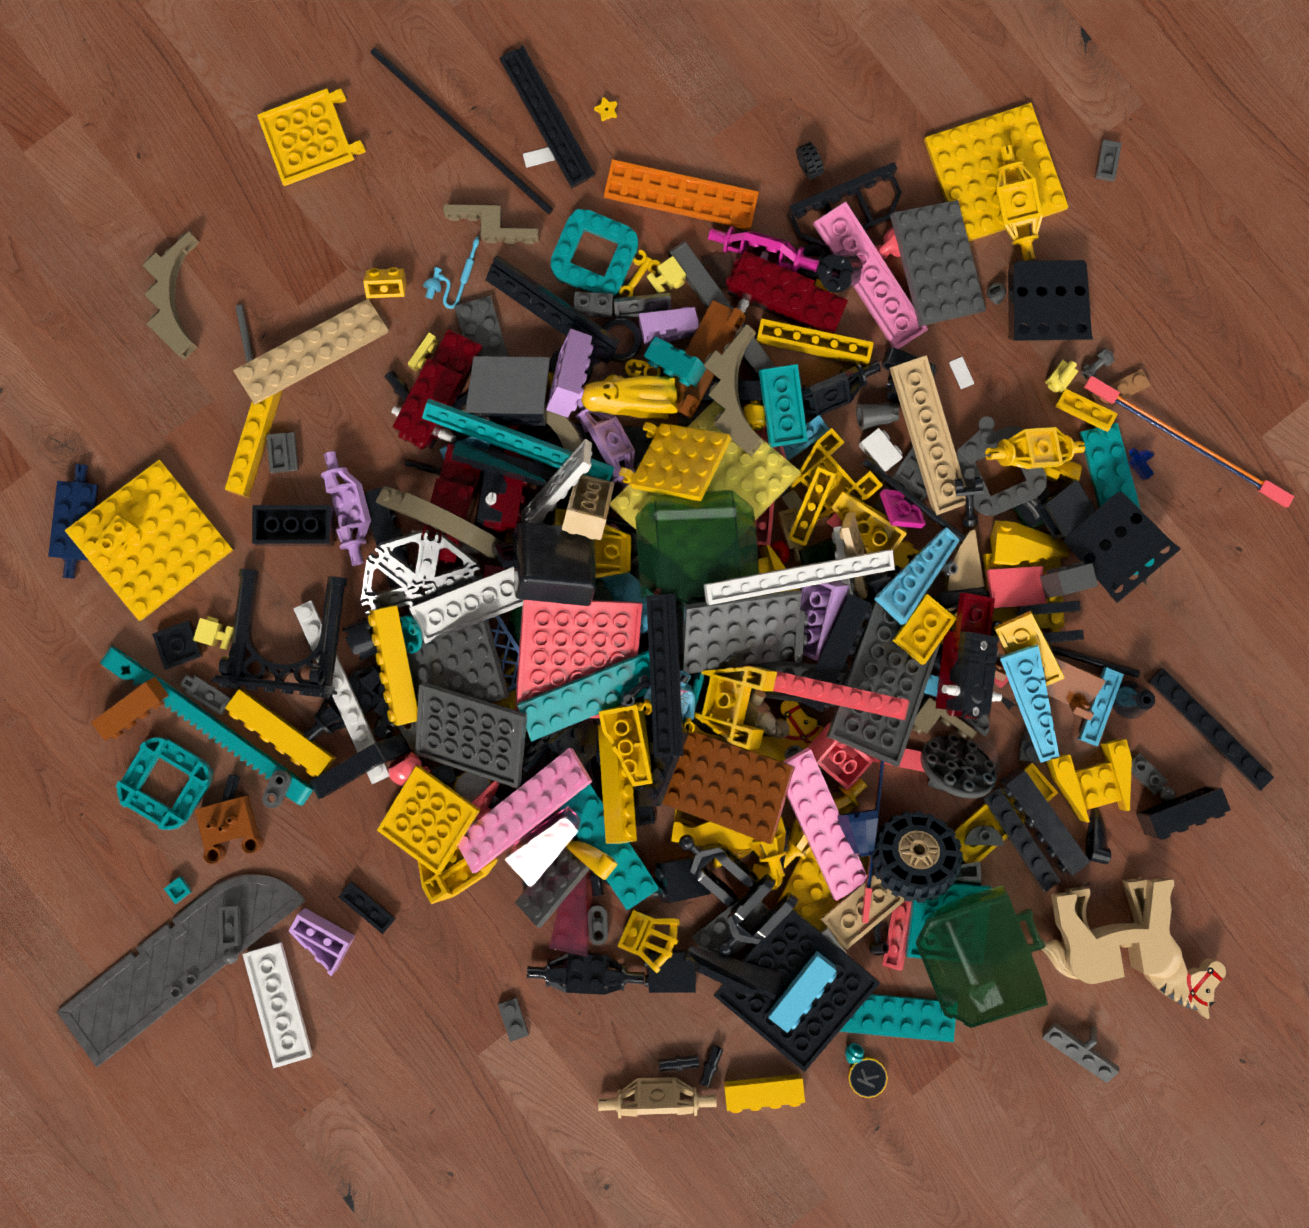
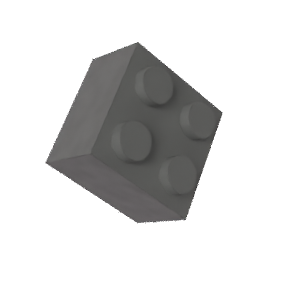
(1068, 579)

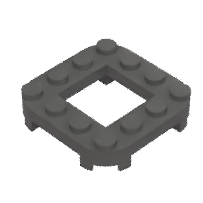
(1011, 497)

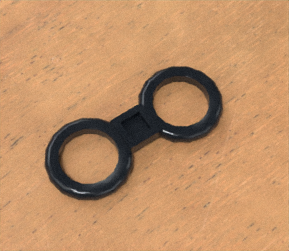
(616, 357)

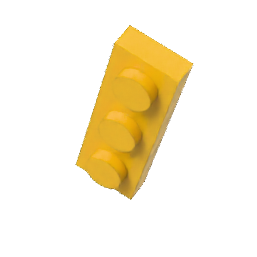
(1086, 410)

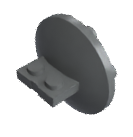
(957, 768)

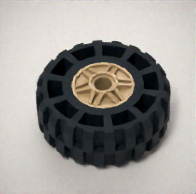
(916, 856)

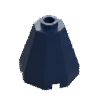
(860, 830)

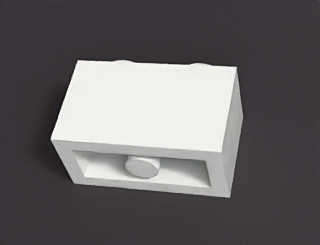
(880, 450)

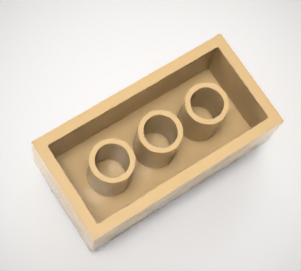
(588, 507)

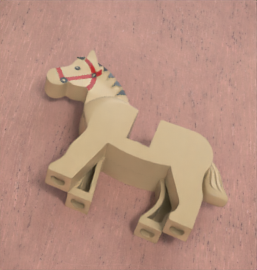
(1096, 953)

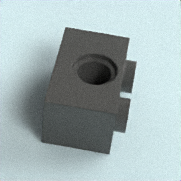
(594, 304)

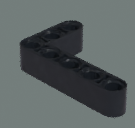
(359, 765)

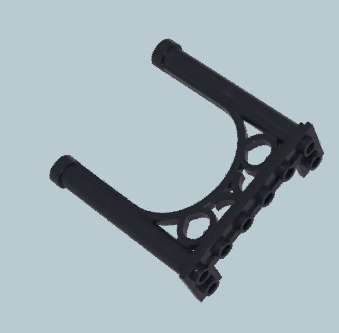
(320, 677)

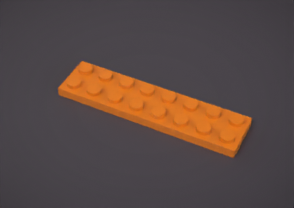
(681, 194)

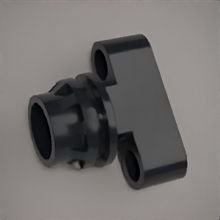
(895, 357)

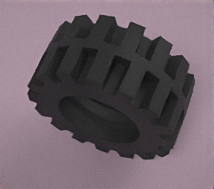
(809, 160)

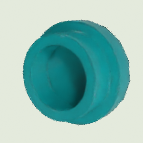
(854, 1053)

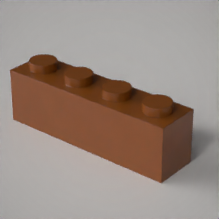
(129, 709)

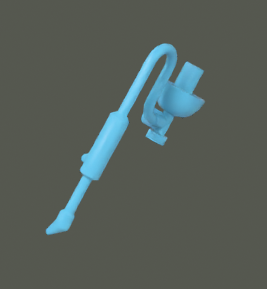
(434, 286)

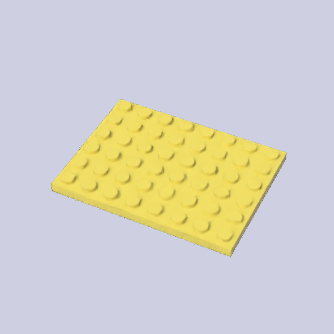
(754, 478)

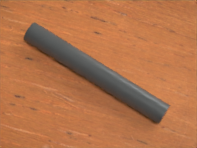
(244, 333)

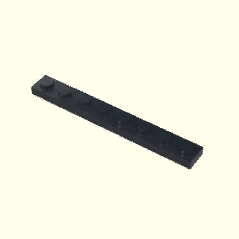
(1210, 729)

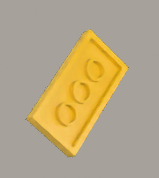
(1025, 632)

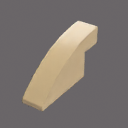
(969, 567)

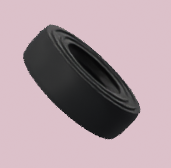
(815, 250)

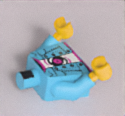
(687, 700)

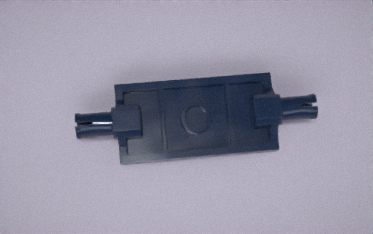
(71, 503)

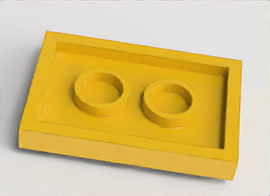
(924, 629)

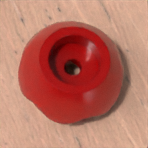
(783, 550)

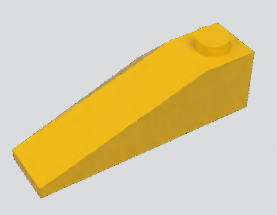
(873, 525)
(1018, 543)

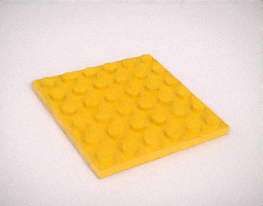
(969, 160)
(167, 550)

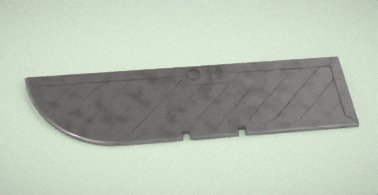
(172, 963)

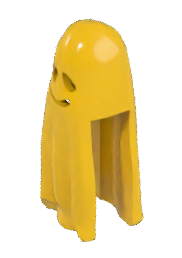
(633, 397)

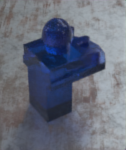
(1139, 463)

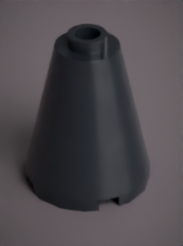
(1133, 700)

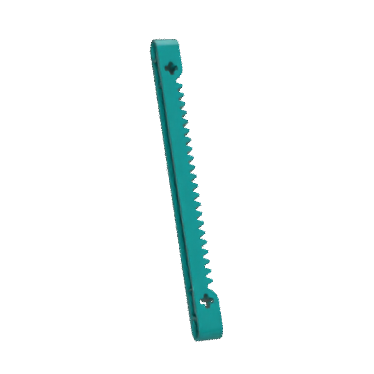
(118, 662)

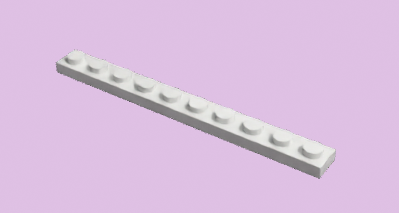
(798, 577)
(345, 698)

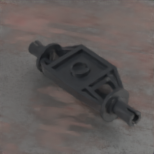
(836, 390)
(363, 686)
(585, 974)

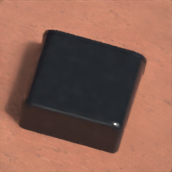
(1049, 301)
(1119, 544)
(553, 565)

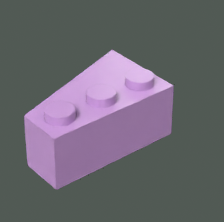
(668, 324)
(322, 939)

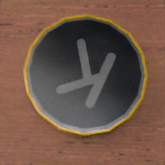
(867, 1077)

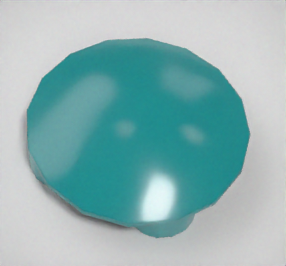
(411, 634)

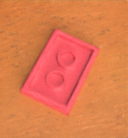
(1016, 586)

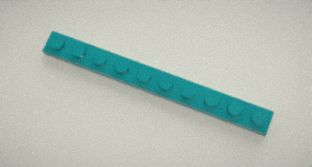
(507, 438)

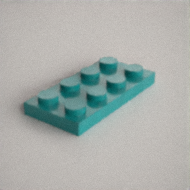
(783, 405)

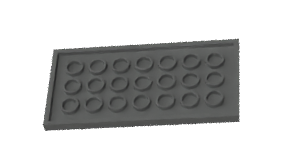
(886, 670)

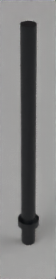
(911, 498)

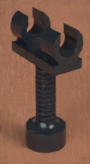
(970, 518)

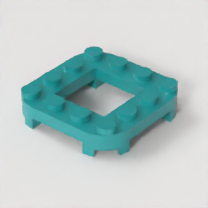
(605, 228)
(165, 817)

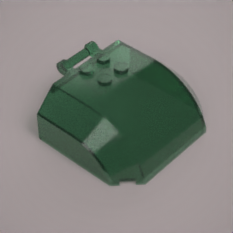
(694, 543)
(982, 958)

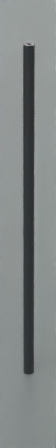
(462, 131)

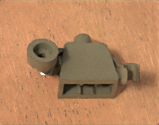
(759, 716)

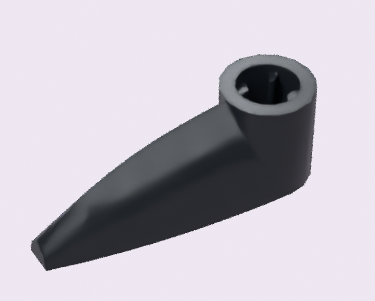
(1096, 840)

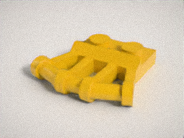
(638, 933)

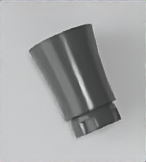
(876, 414)

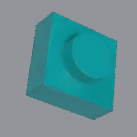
(178, 890)

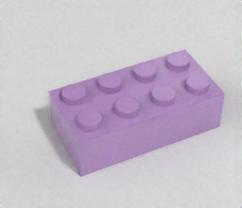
(570, 373)
(823, 606)

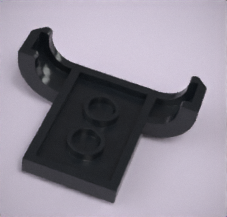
(581, 738)

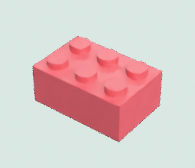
(839, 760)

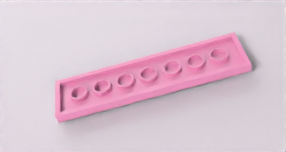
(877, 284)
(523, 810)
(820, 825)

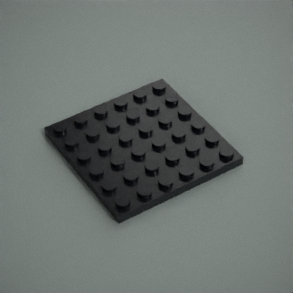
(788, 951)

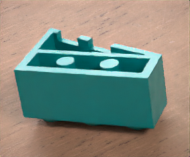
(675, 362)

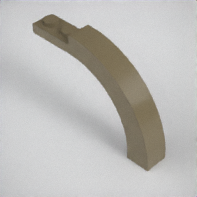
(564, 428)
(439, 519)

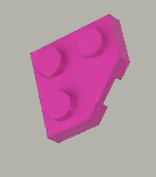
(900, 511)

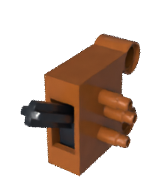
(227, 822)

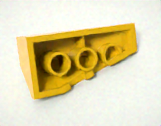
(628, 736)

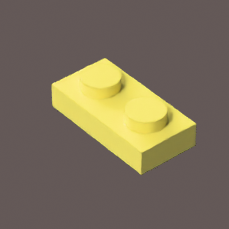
(419, 358)

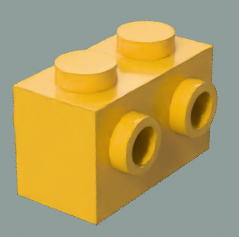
(384, 283)

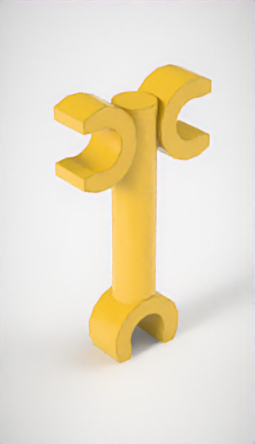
(645, 263)

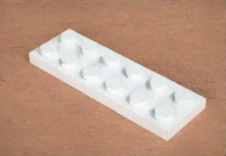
(558, 485)
(467, 605)
(277, 1005)

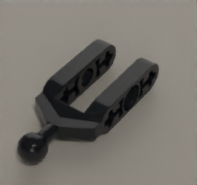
(1051, 608)
(707, 878)
(766, 925)

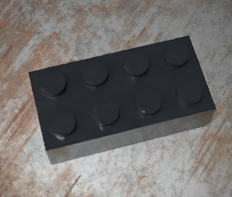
(293, 525)
(1183, 812)

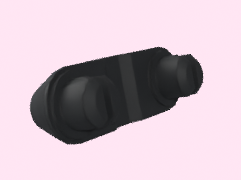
(950, 599)

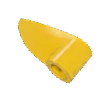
(593, 858)

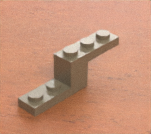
(491, 223)
(928, 715)

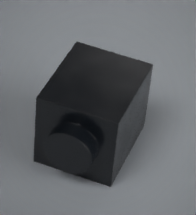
(446, 774)

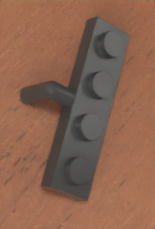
(1082, 1052)

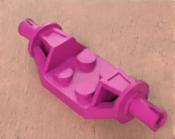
(772, 243)

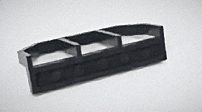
(836, 193)

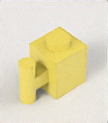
(670, 274)
(1061, 376)
(210, 632)

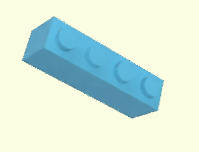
(802, 992)

